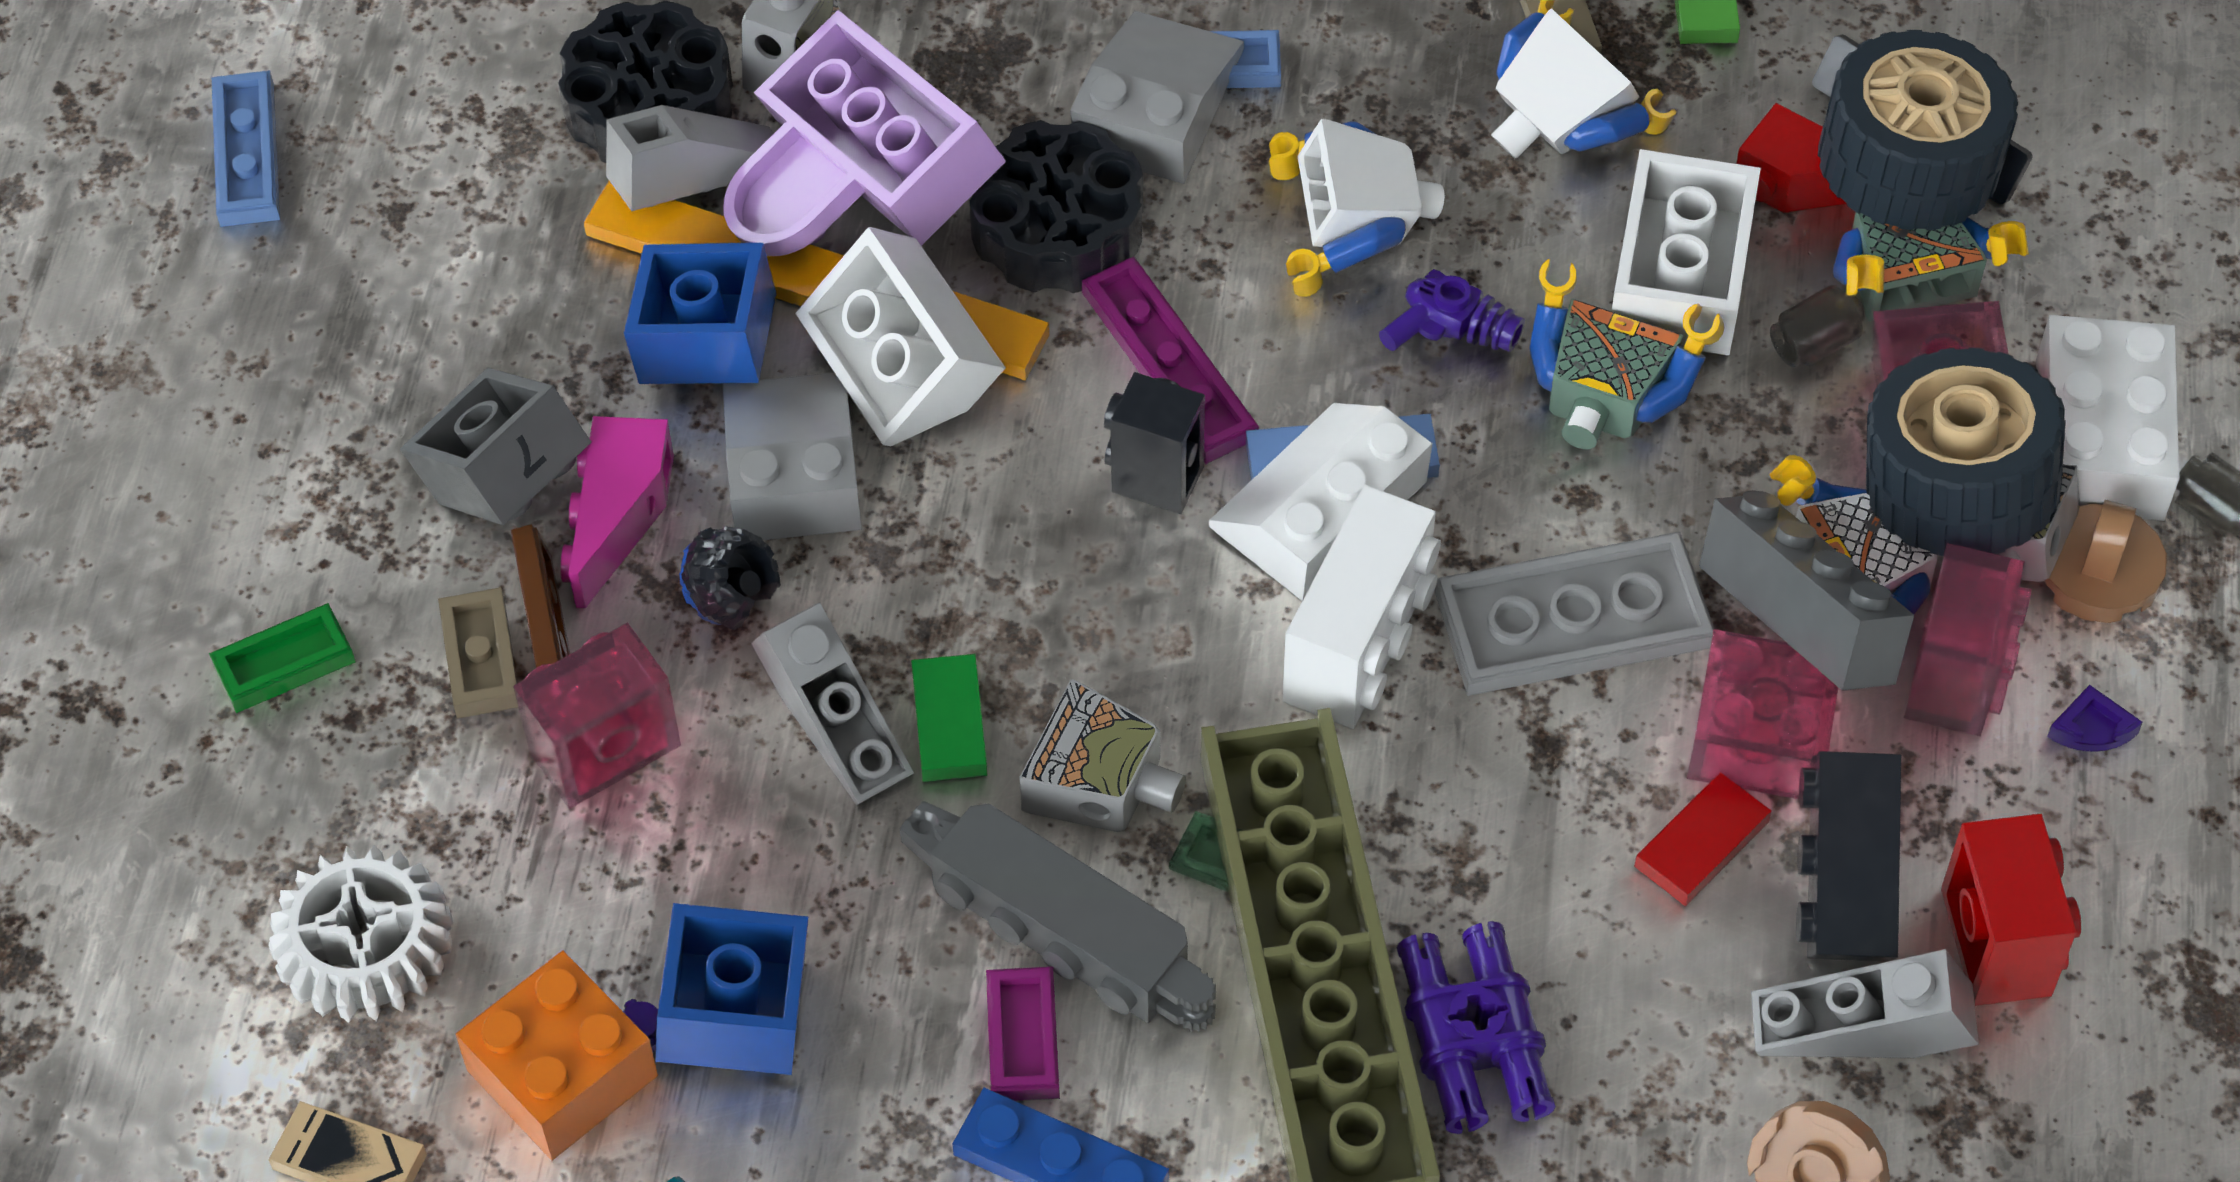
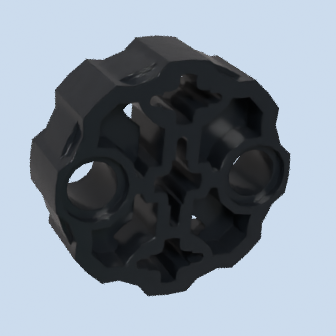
(638, 61)
(1058, 206)

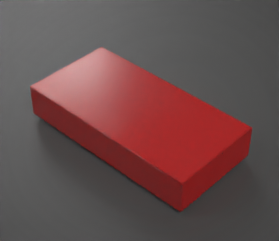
(1702, 838)

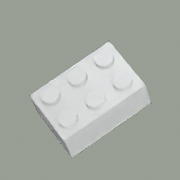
(1686, 243)
(2117, 407)
(1361, 607)

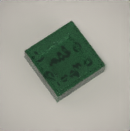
(1200, 854)

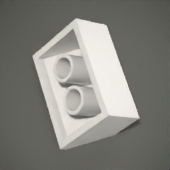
(898, 337)
(1305, 494)

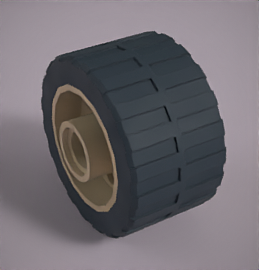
(1917, 129)
(1965, 451)

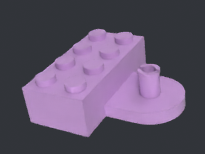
(852, 129)

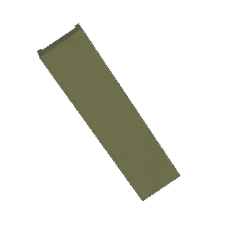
(1316, 956)

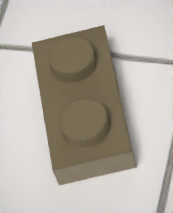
(478, 652)

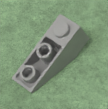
(676, 153)
(832, 702)
(1870, 1011)

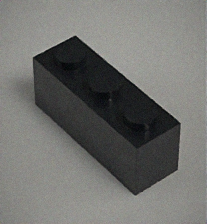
(1851, 856)

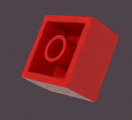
(2010, 908)

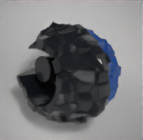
(726, 574)

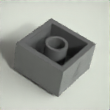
(496, 446)

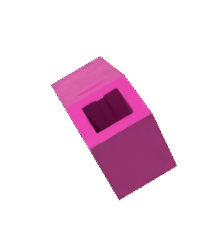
(621, 496)

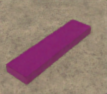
(1166, 349)

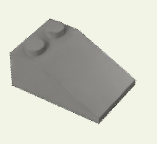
(1158, 91)
(791, 456)

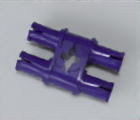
(1503, 1020)

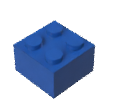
(700, 313)
(731, 989)

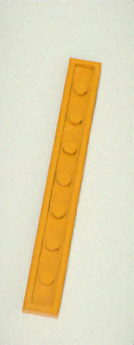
(1012, 335)

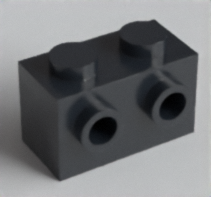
(1155, 441)

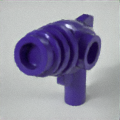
(1452, 309)

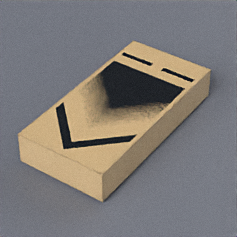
(339, 1149)

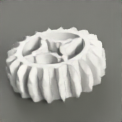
(399, 941)

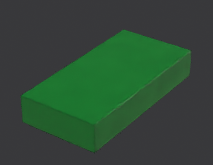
(282, 657)
(949, 717)

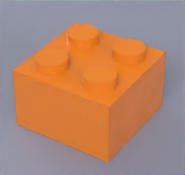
(557, 1054)

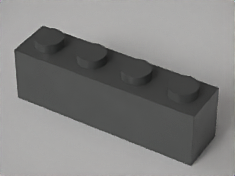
(1806, 591)

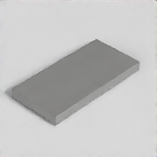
(1574, 613)

